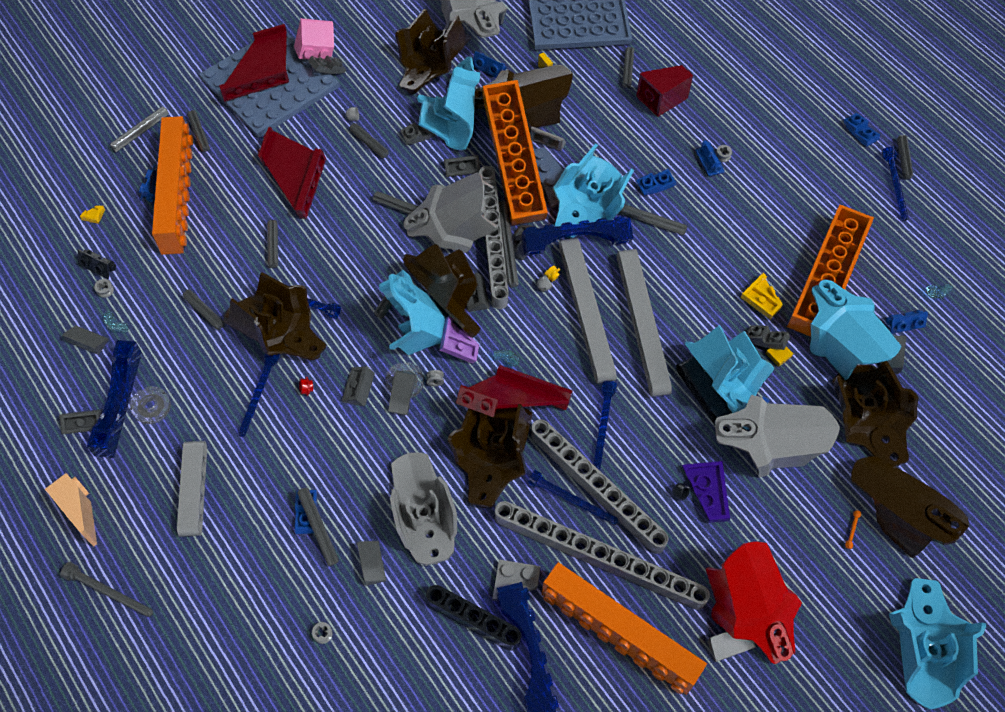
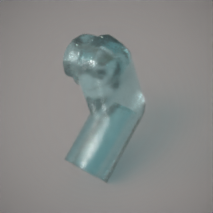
(933, 292)
(112, 324)
(508, 356)

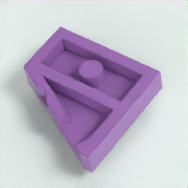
(458, 342)

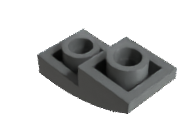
(328, 65)
(416, 133)
(770, 339)
(401, 392)

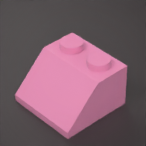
(314, 39)

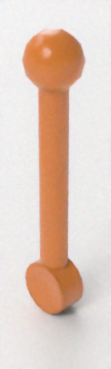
(849, 544)

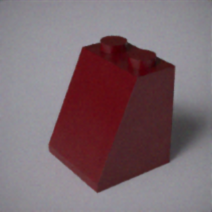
(664, 88)

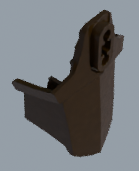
(427, 50)
(540, 92)
(277, 319)
(877, 409)
(491, 450)

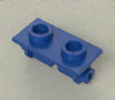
(487, 64)
(709, 159)
(148, 190)
(910, 321)

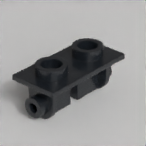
(93, 263)

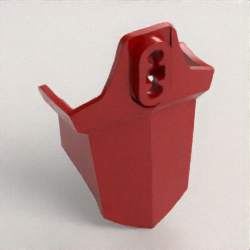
(755, 600)

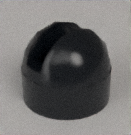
(681, 491)

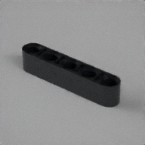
(701, 387)
(479, 626)

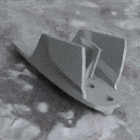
(422, 507)

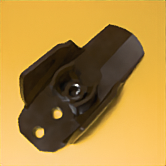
(447, 281)
(907, 505)

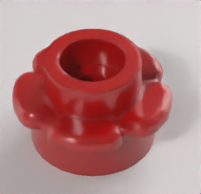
(305, 386)

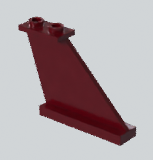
(261, 65)
(294, 169)
(509, 389)

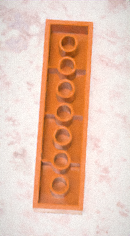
(514, 153)
(172, 186)
(833, 262)
(623, 629)

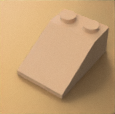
(72, 500)

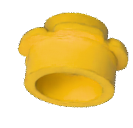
(552, 273)

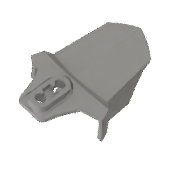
(473, 12)
(452, 214)
(779, 433)

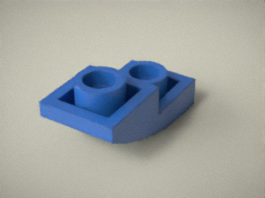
(859, 128)
(656, 183)
(302, 524)

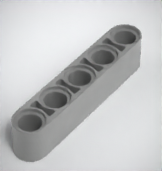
(192, 489)

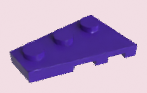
(710, 489)

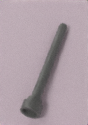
(72, 572)

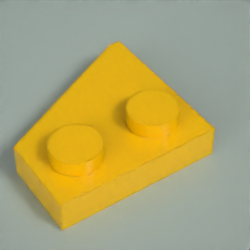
(762, 297)

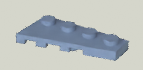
(549, 174)

